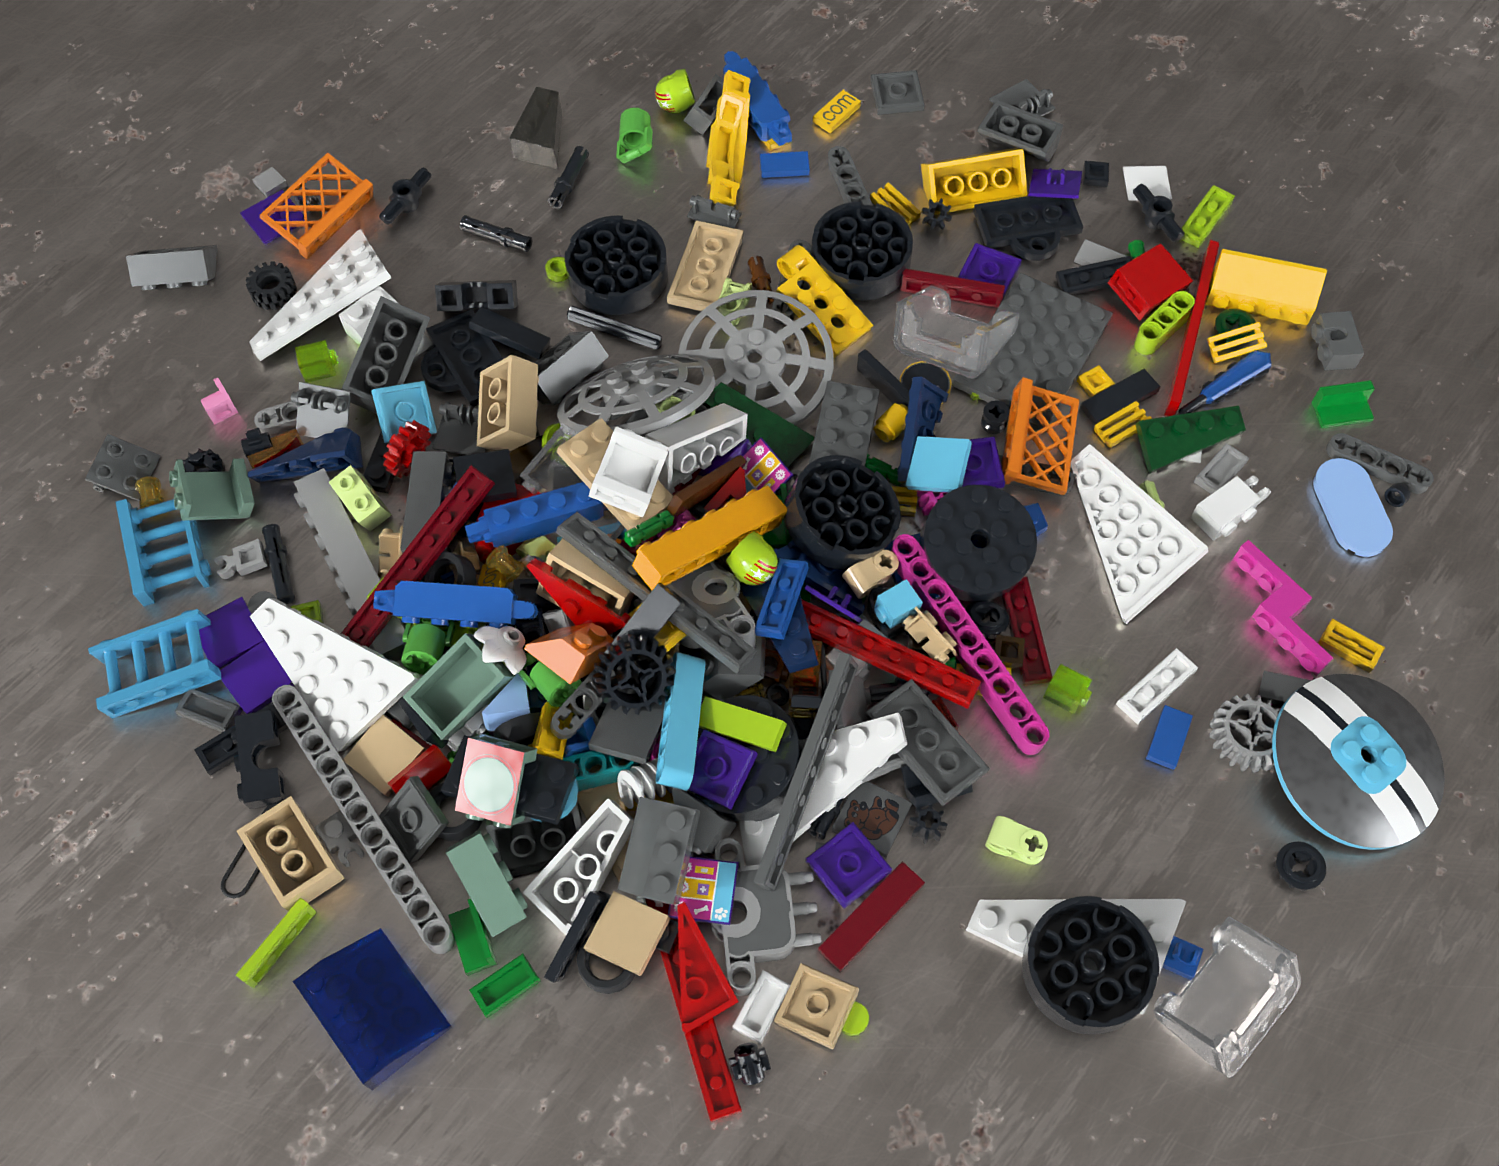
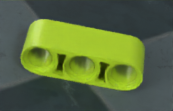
(1164, 323)

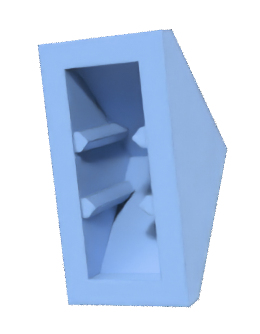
(508, 704)

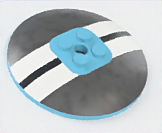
(1330, 783)

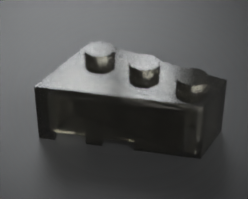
(538, 129)

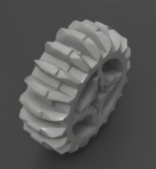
(1235, 737)

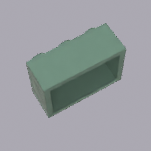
(457, 687)
(487, 882)

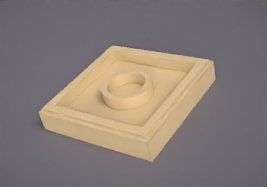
(383, 753)
(627, 933)
(816, 1006)

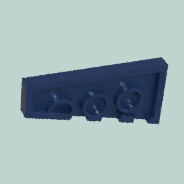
(920, 419)
(797, 647)

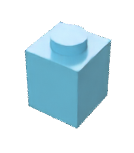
(897, 604)

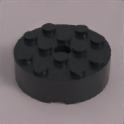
(863, 249)
(616, 265)
(841, 512)
(1000, 527)
(771, 772)
(1083, 997)

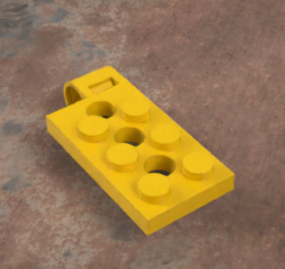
(800, 265)

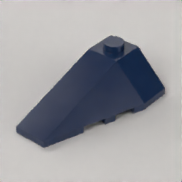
(329, 451)

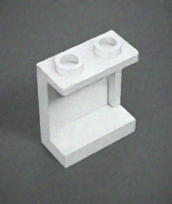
(629, 471)

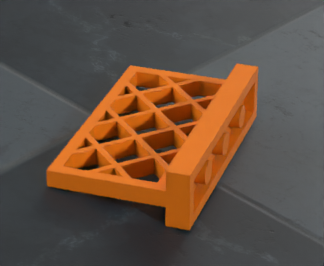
(330, 222)
(1017, 437)

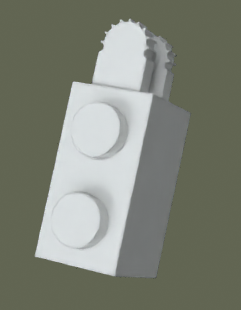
(1228, 506)

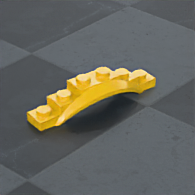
(729, 139)

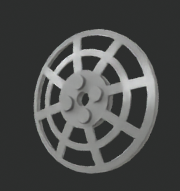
(769, 346)
(635, 387)

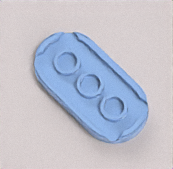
(1352, 507)

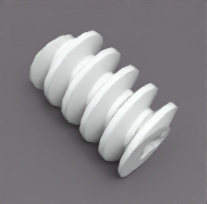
(640, 782)

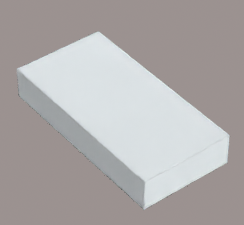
(761, 1007)

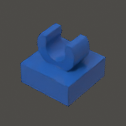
(1183, 958)

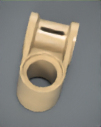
(871, 572)

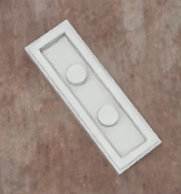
(1157, 686)

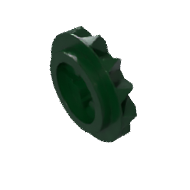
(1228, 318)

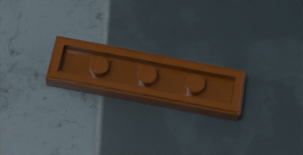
(704, 486)

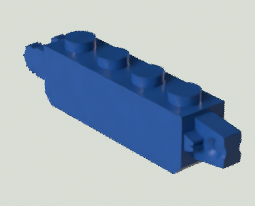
(765, 112)
(534, 516)
(454, 602)

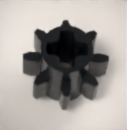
(937, 206)
(255, 442)
(935, 822)
(749, 1063)

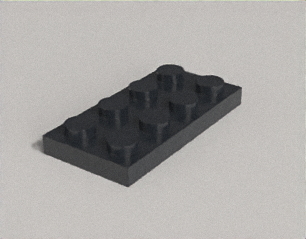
(543, 786)

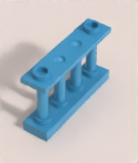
(140, 562)
(162, 687)

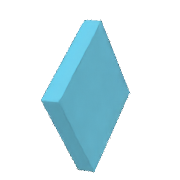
(401, 404)
(938, 464)

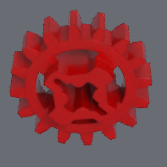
(401, 447)

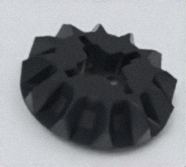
(209, 458)
(998, 617)
(1301, 852)

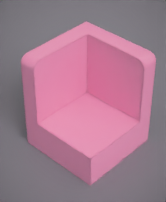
(219, 404)

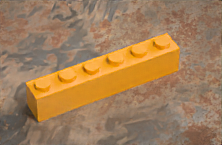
(708, 537)

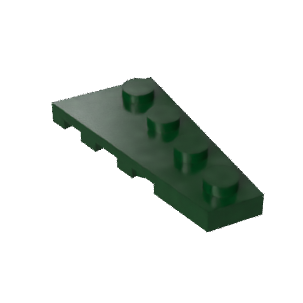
(781, 435)
(1179, 436)

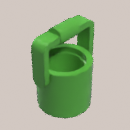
(634, 134)
(425, 645)
(548, 682)

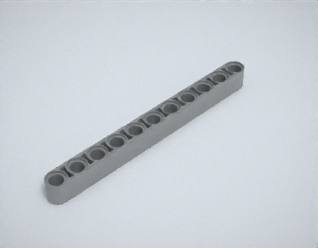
(368, 826)

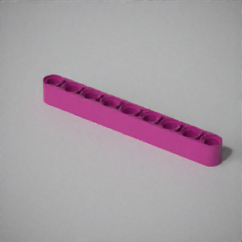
(969, 655)

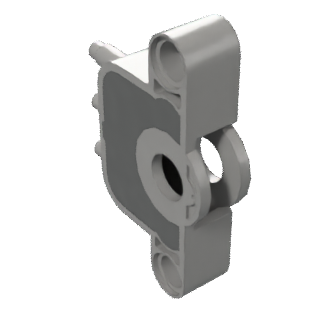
(717, 600)
(769, 925)

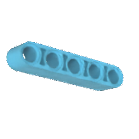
(681, 723)

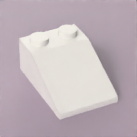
(358, 315)

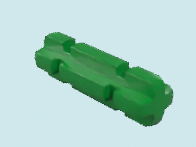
(883, 468)
(648, 528)

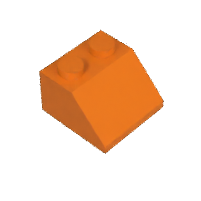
(571, 650)

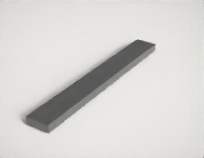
(688, 617)
(806, 773)

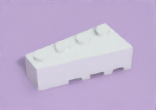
(697, 441)
(581, 865)

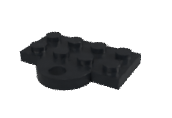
(1028, 223)
(460, 357)

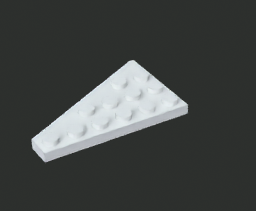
(338, 283)
(1135, 536)
(336, 677)
(848, 760)
(1011, 921)

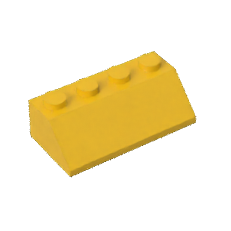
(975, 179)
(1265, 286)

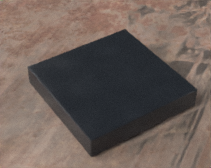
(495, 466)

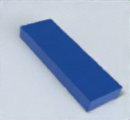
(781, 598)

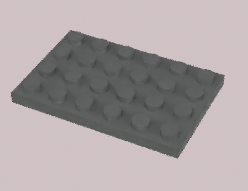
(1048, 346)

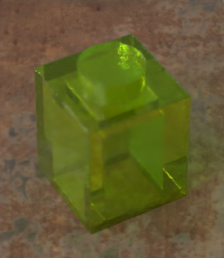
(316, 361)
(1068, 689)

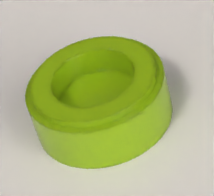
(556, 269)
(856, 1020)

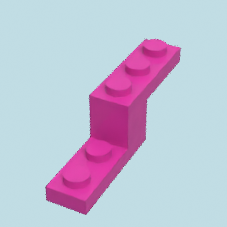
(1282, 607)

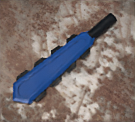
(1237, 374)

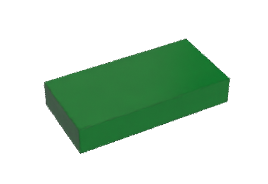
(504, 985)

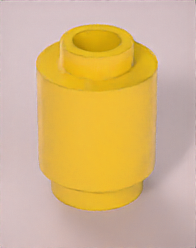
(891, 422)

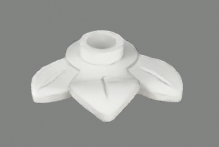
(502, 645)

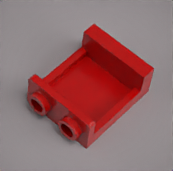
(1149, 281)

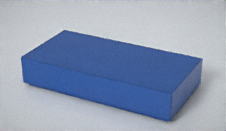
(784, 164)
(1169, 737)

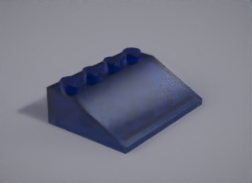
(372, 1007)

